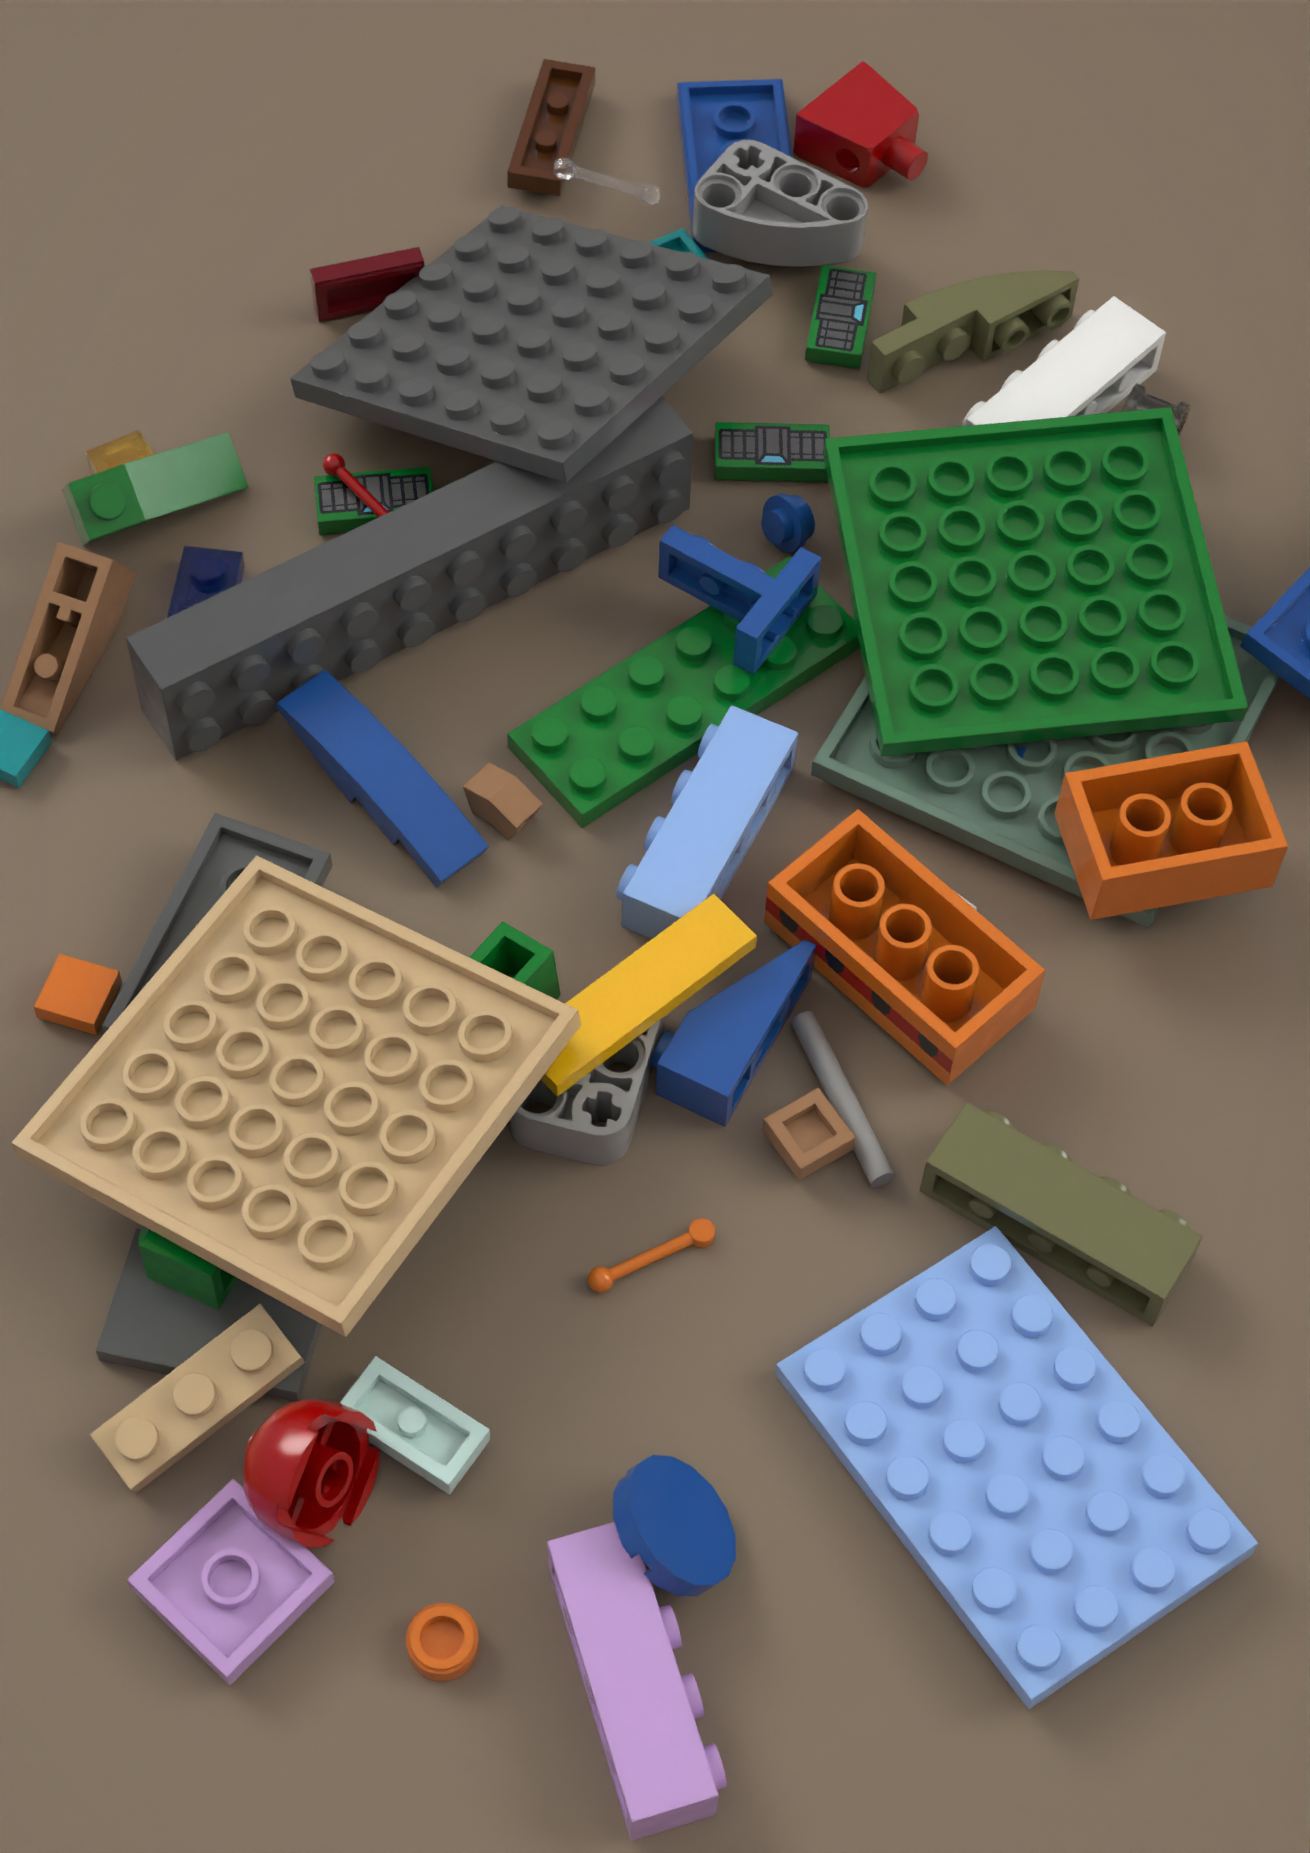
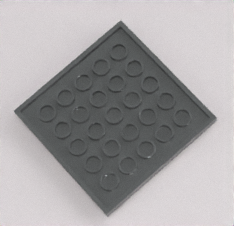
(533, 341)

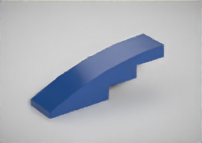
(382, 776)

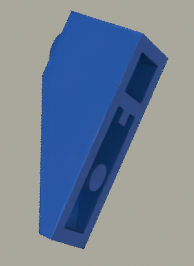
(729, 1036)

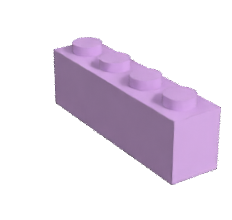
(634, 1683)

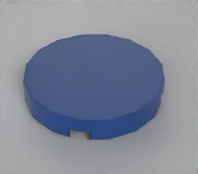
(674, 1525)

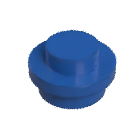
(787, 521)

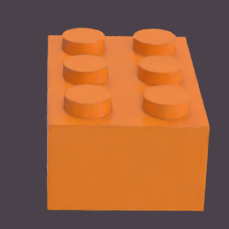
(1169, 830)

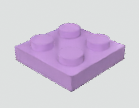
(230, 1583)

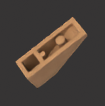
(67, 635)

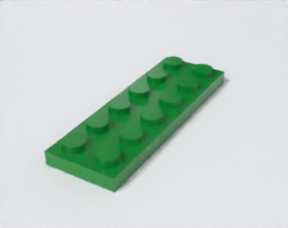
(661, 700)

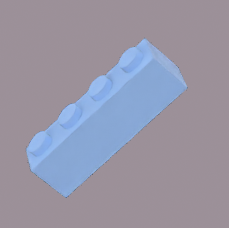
(710, 823)

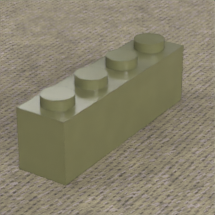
(1060, 1212)

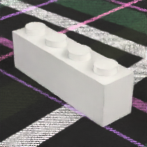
(1081, 372)

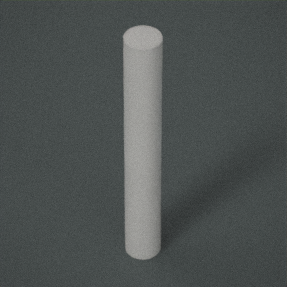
(842, 1098)

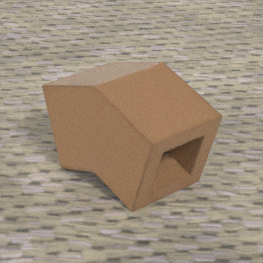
(501, 800)

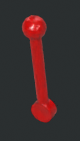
(335, 466)

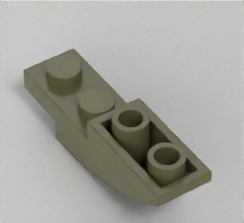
(979, 314)

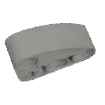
(777, 210)
(600, 1096)

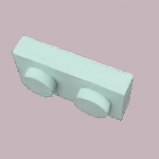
(417, 1425)

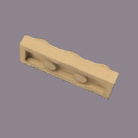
(197, 1398)

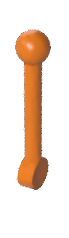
(700, 1234)

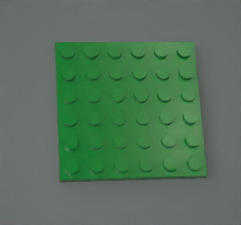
(1030, 582)

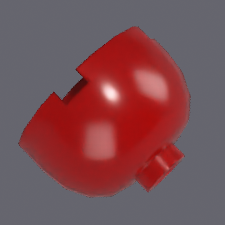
(310, 1469)

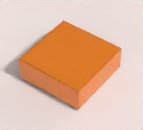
(78, 994)

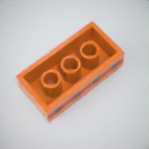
(903, 946)

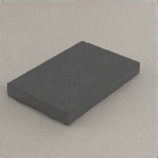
(162, 1328)

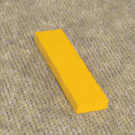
(649, 987)

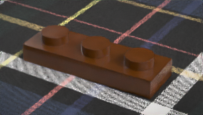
(551, 126)

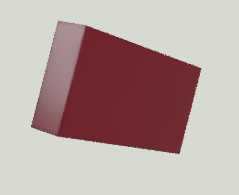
(362, 283)

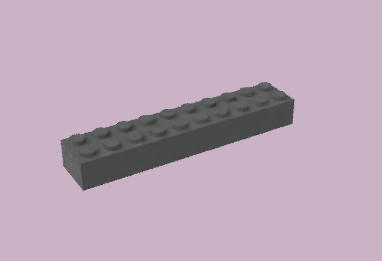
(400, 581)

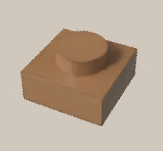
(808, 1134)

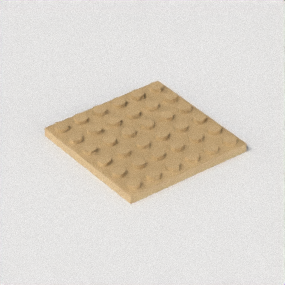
(299, 1091)

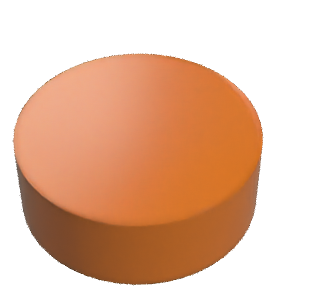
(442, 1642)

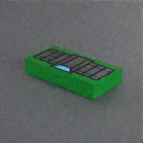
(840, 316)
(770, 451)
(343, 511)

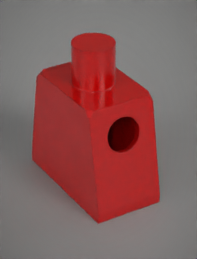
(860, 130)

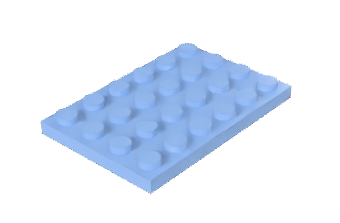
(1015, 1465)

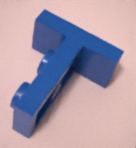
(741, 590)

